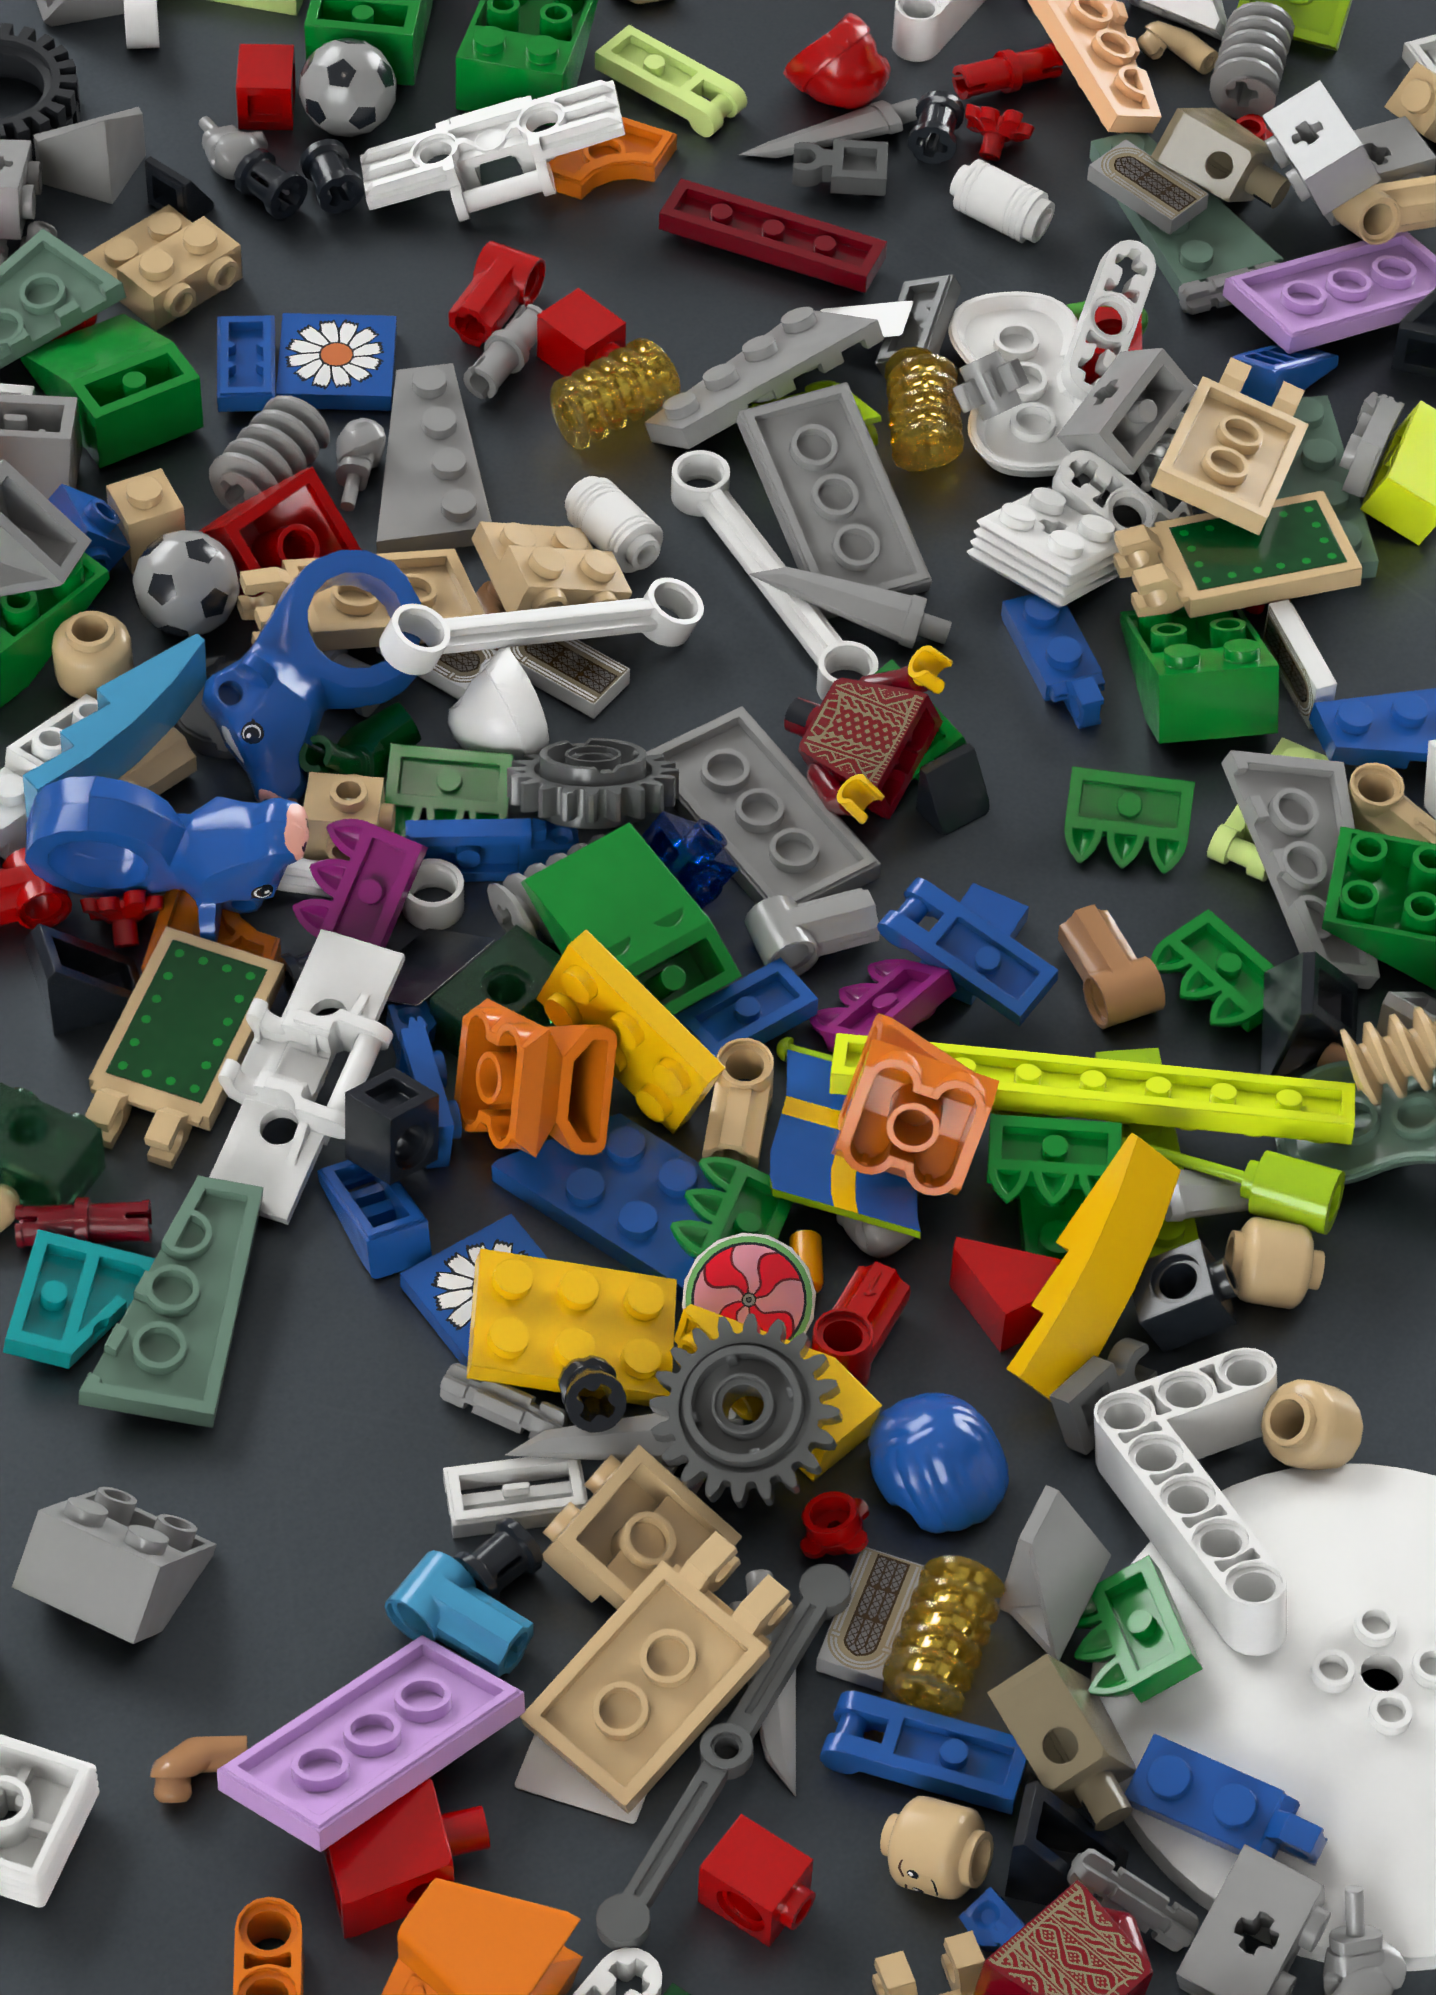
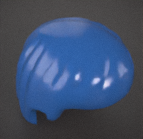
(938, 1461)

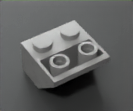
(41, 439)
(112, 1562)

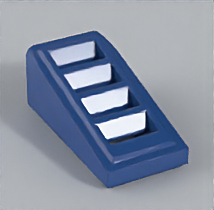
(1274, 366)
(378, 1219)

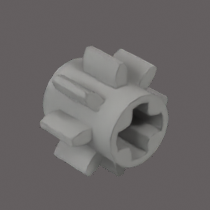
(990, 385)

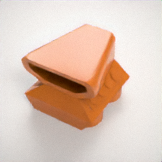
(534, 1080)
(913, 1111)
(482, 1945)

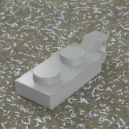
(1369, 441)

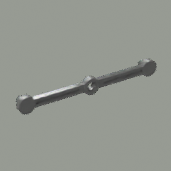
(625, 1917)

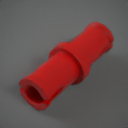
(1007, 71)

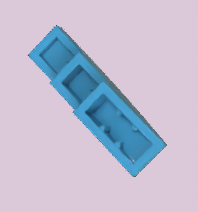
(130, 718)

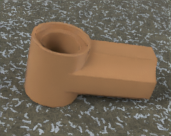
(1114, 980)

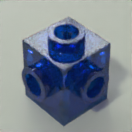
(692, 854)

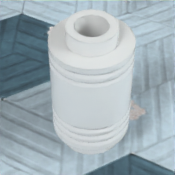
(1001, 201)
(614, 523)

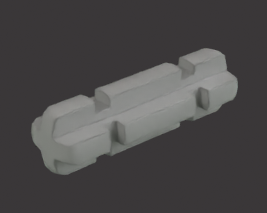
(1201, 296)
(500, 1403)
(1127, 1893)

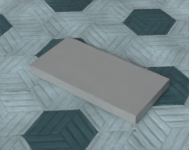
(832, 491)
(766, 812)

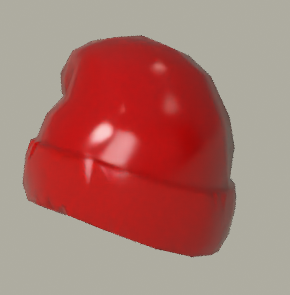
(841, 66)

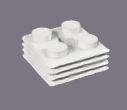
(1047, 547)
(51, 1805)

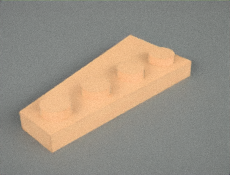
(1102, 60)

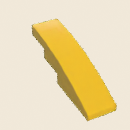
(1103, 1262)

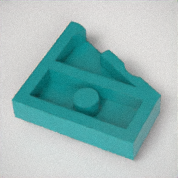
(70, 1297)

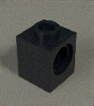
(391, 1125)
(1180, 1319)

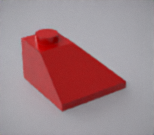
(283, 524)

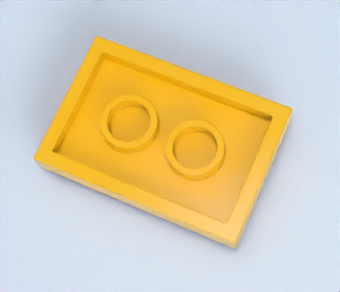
(654, 1051)
(545, 1312)

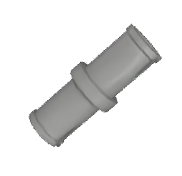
(504, 353)

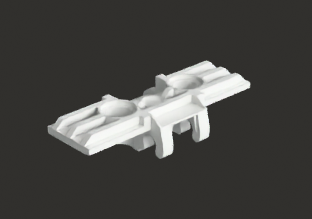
(401, 171)
(291, 1063)

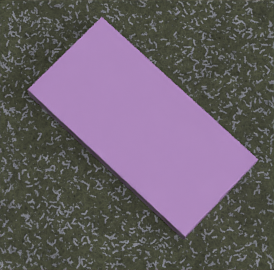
(1335, 291)
(370, 1742)

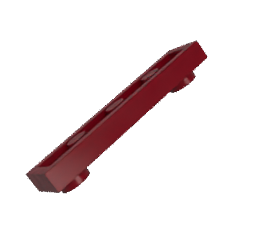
(773, 235)

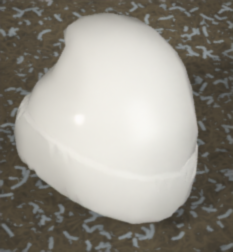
(500, 710)

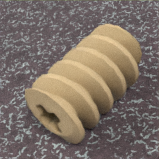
(1393, 1056)

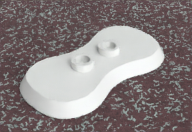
(1038, 334)

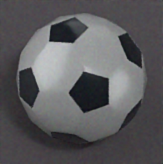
(347, 87)
(186, 583)

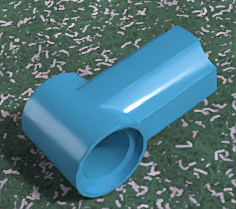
(446, 1606)

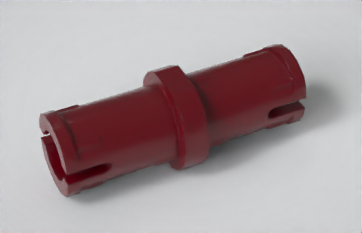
(86, 1221)

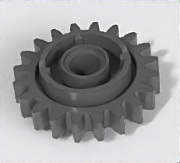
(593, 783)
(756, 1452)

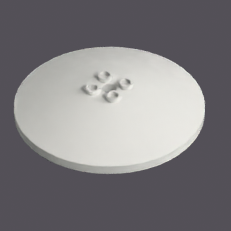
(1302, 1718)

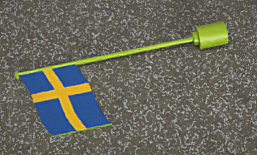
(812, 1176)

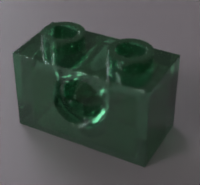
(506, 973)
(46, 1151)

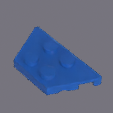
(614, 1198)

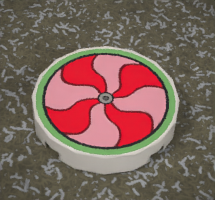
(753, 1277)

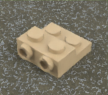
(169, 264)
(547, 566)
(629, 1528)

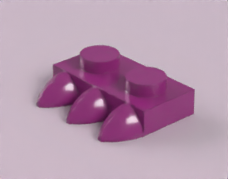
(365, 889)
(901, 991)

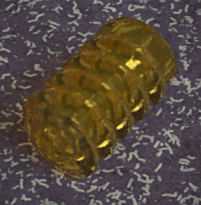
(613, 391)
(923, 409)
(943, 1634)

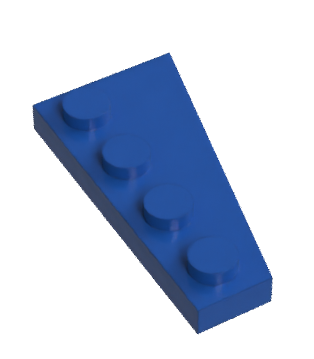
(1377, 728)

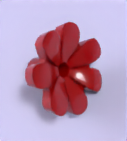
(996, 128)
(123, 913)

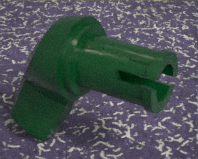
(363, 747)

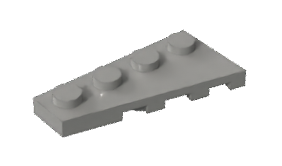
(760, 373)
(431, 468)
(1295, 823)

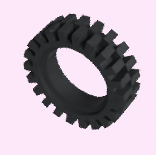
(49, 71)

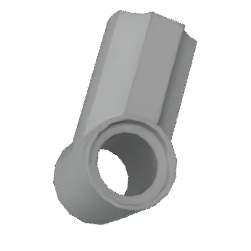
(811, 928)

